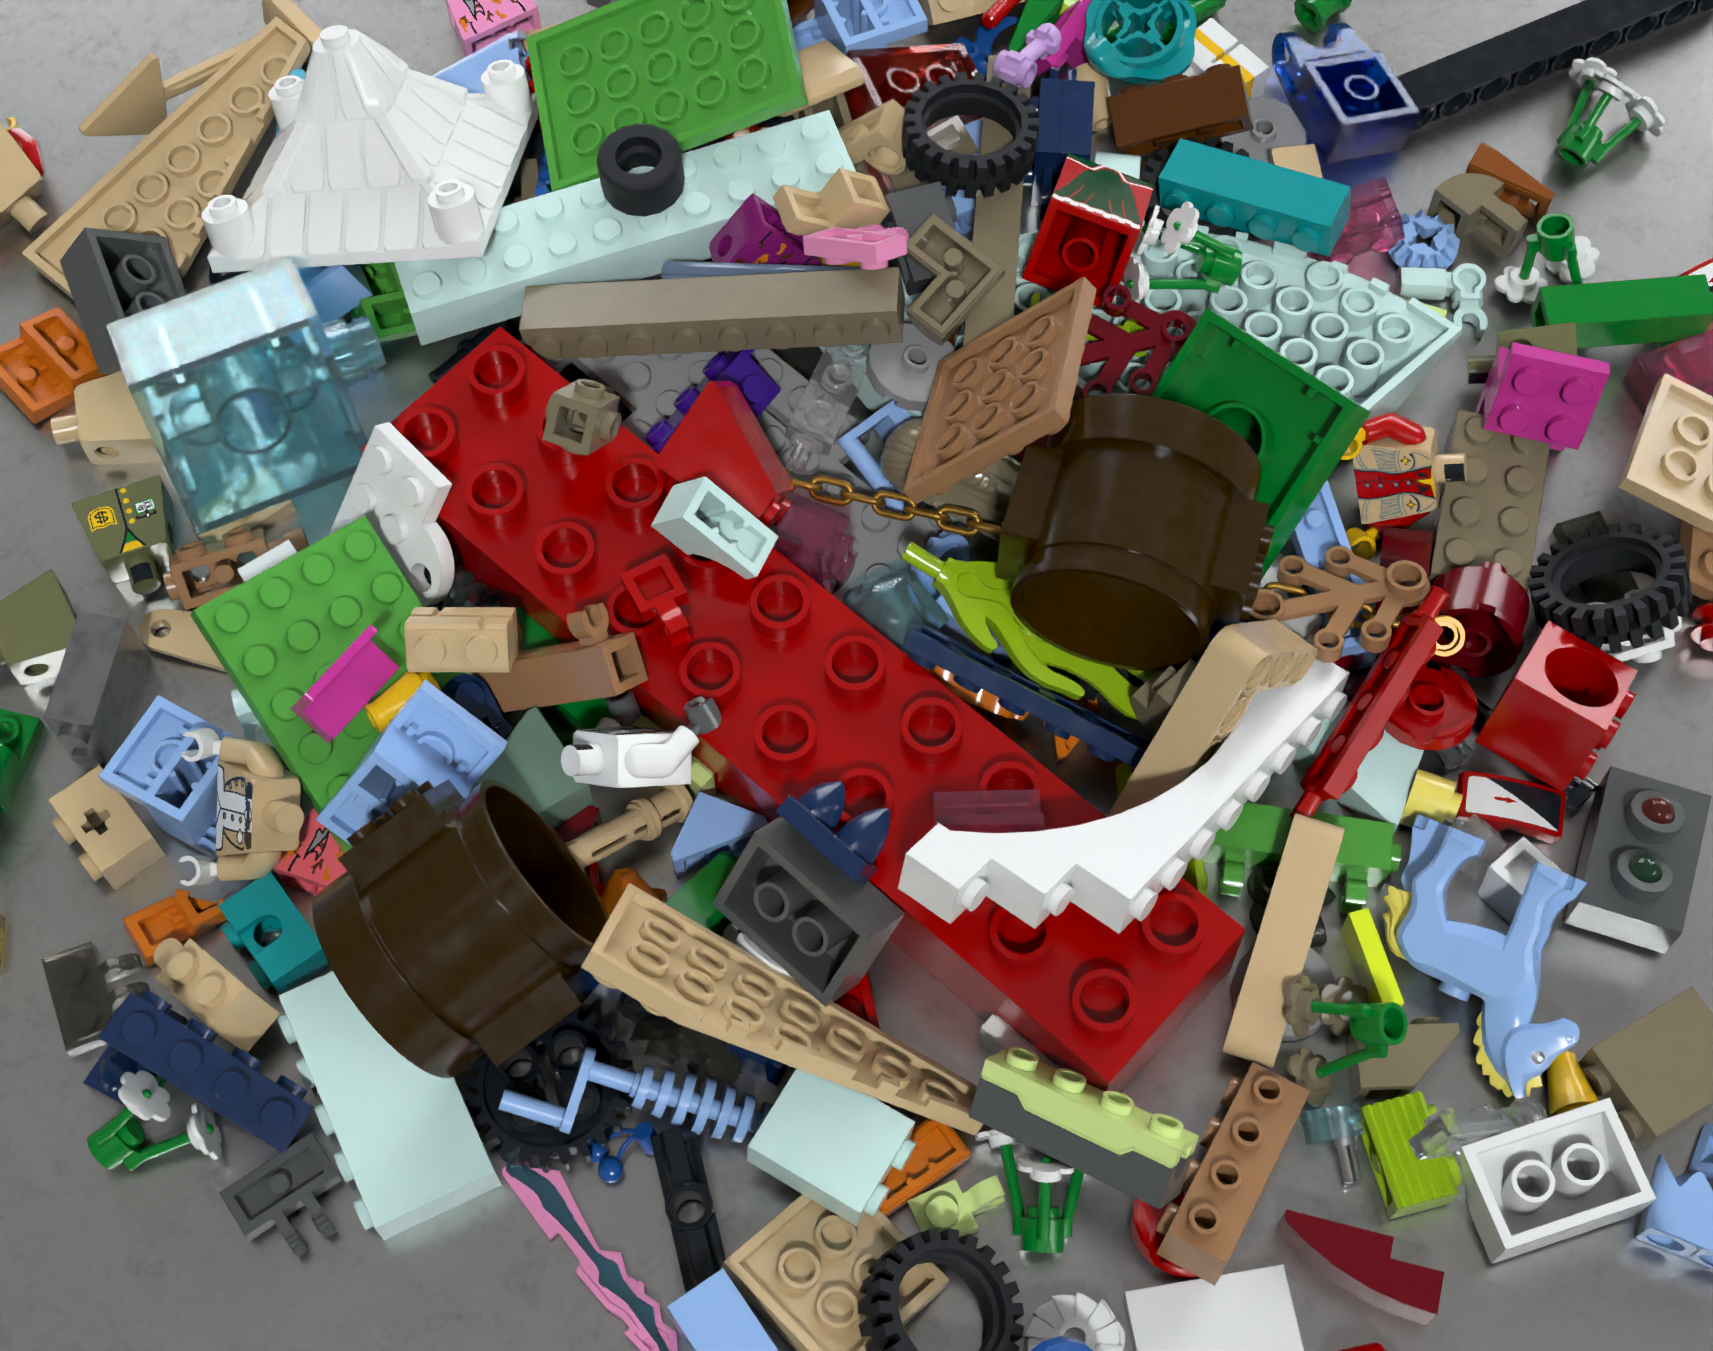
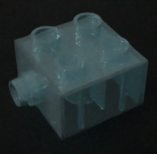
(247, 391)

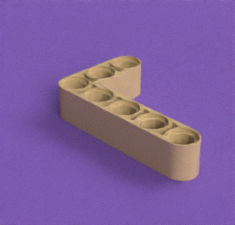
(1212, 702)

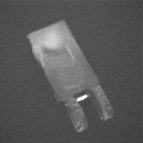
(1450, 1131)

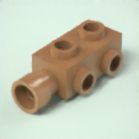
(222, 562)

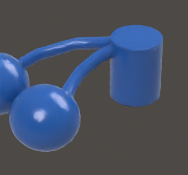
(610, 1167)

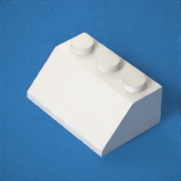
(1553, 1180)

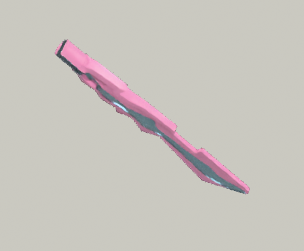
(601, 1270)

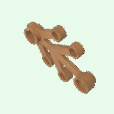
(1397, 586)

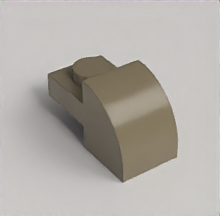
(1474, 205)
(1158, 694)

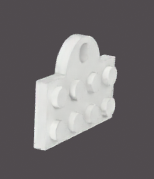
(402, 501)

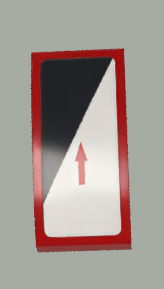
(1512, 804)

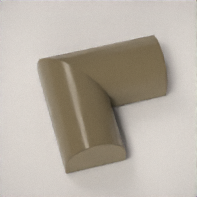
(961, 279)

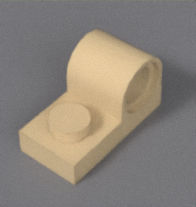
(877, 138)

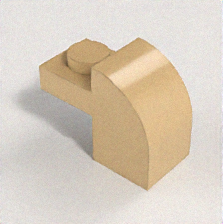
(845, 202)

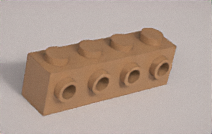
(1233, 1172)

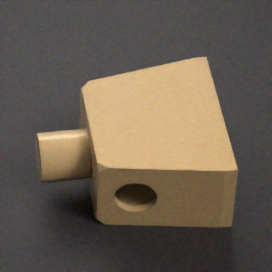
(106, 424)

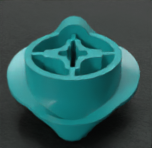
(1138, 47)

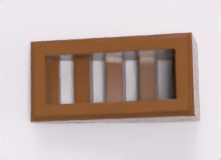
(1517, 186)

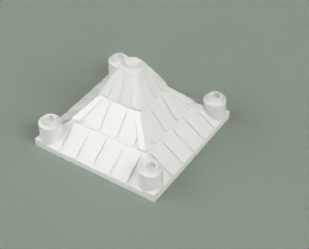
(376, 163)

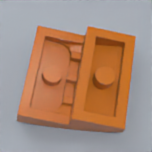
(46, 364)

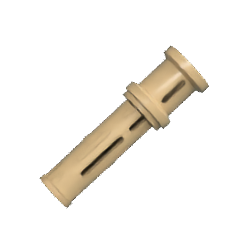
(641, 821)

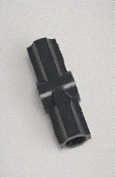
(681, 1179)

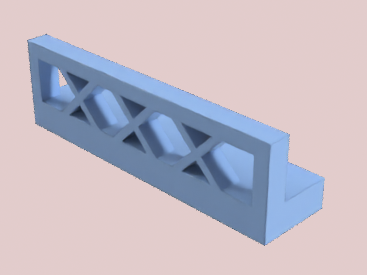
(1312, 537)

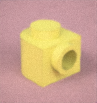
(1432, 798)

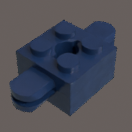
(1064, 128)

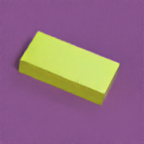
(1370, 958)

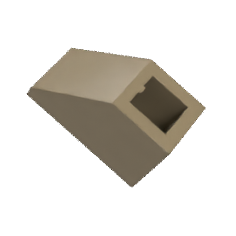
(1406, 1062)

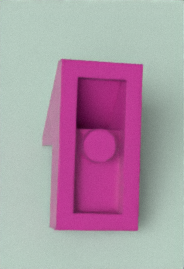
(1072, 28)

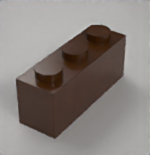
(1181, 107)

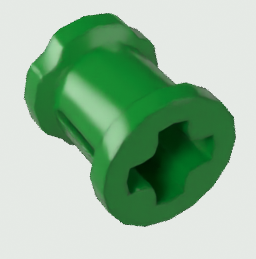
(1314, 13)

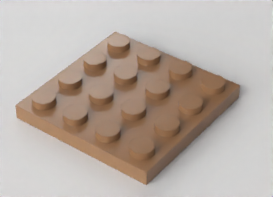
(1002, 392)

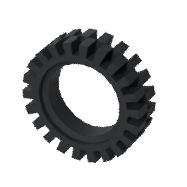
(1608, 553)

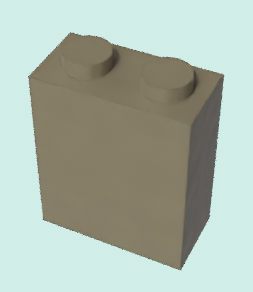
(1657, 1068)

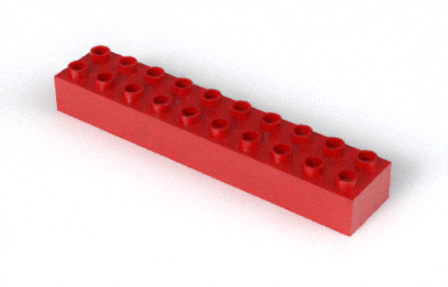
(803, 704)

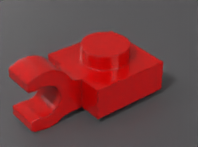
(659, 593)

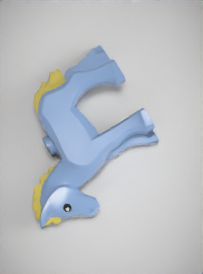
(1480, 960)

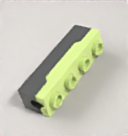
(1084, 1125)

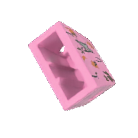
(485, 21)

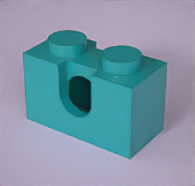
(267, 909)

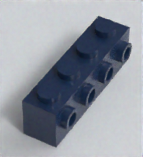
(205, 1071)

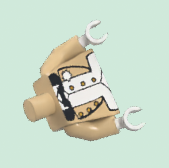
(255, 809)

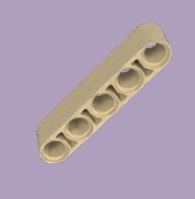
(1283, 939)

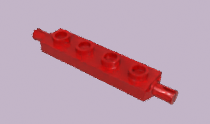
(1371, 707)

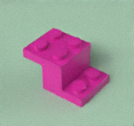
(1542, 395)

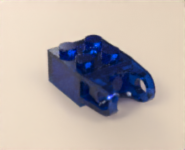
(1344, 94)

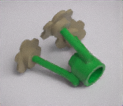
(1346, 1011)

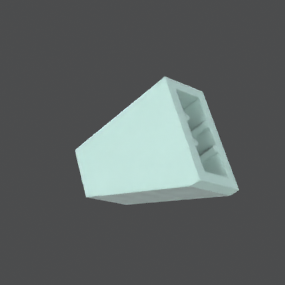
(1381, 780)

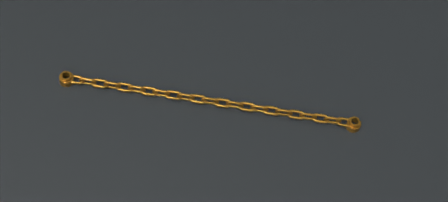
(939, 516)

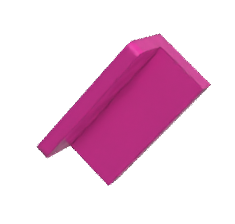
(345, 686)

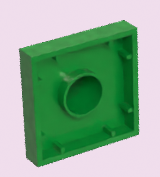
(1275, 405)

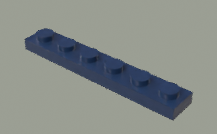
(1023, 695)

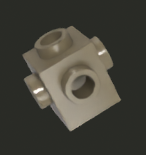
(582, 417)

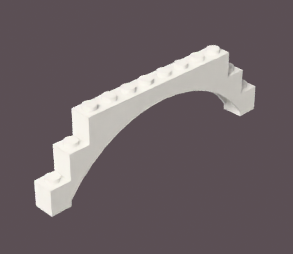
(1126, 859)

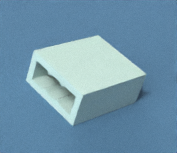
(832, 1145)

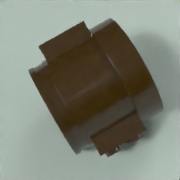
(1135, 533)
(460, 925)

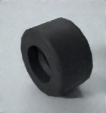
(636, 147)

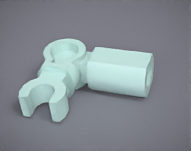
(1461, 287)

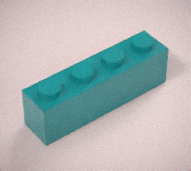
(1256, 197)

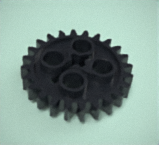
(541, 1139)

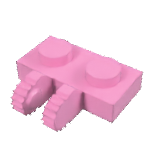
(867, 244)

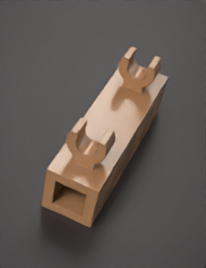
(572, 670)

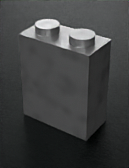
(97, 688)

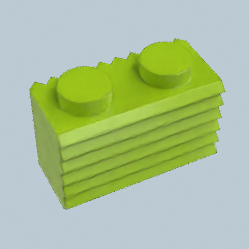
(1402, 1179)

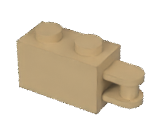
(213, 992)

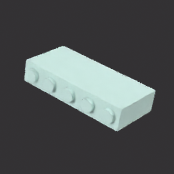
(397, 1126)

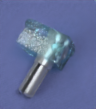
(1339, 1125)

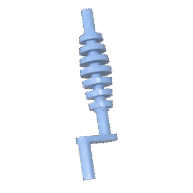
(642, 1087)

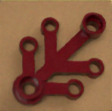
(1120, 346)

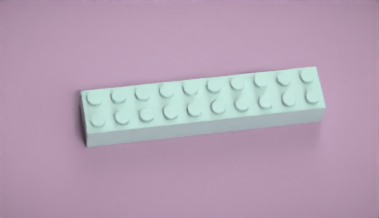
(583, 239)

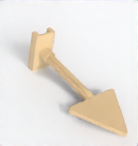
(141, 97)

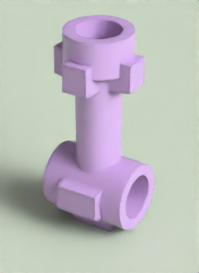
(1021, 67)

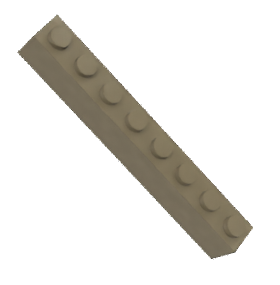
(714, 314)

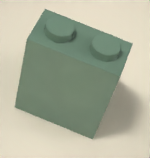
(535, 771)

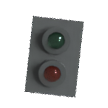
(1639, 859)

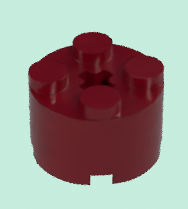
(1493, 616)

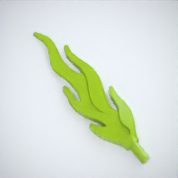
(984, 602)

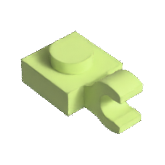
(952, 1209)

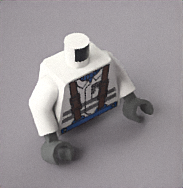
(637, 755)

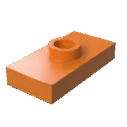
(935, 1156)

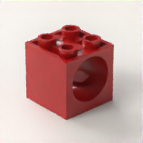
(1559, 708)

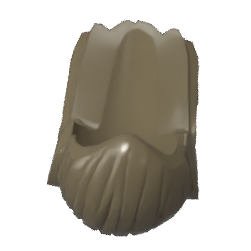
(984, 493)

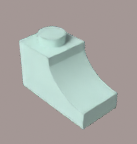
(713, 525)

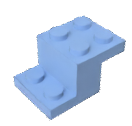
(861, 23)
(422, 742)
(155, 774)

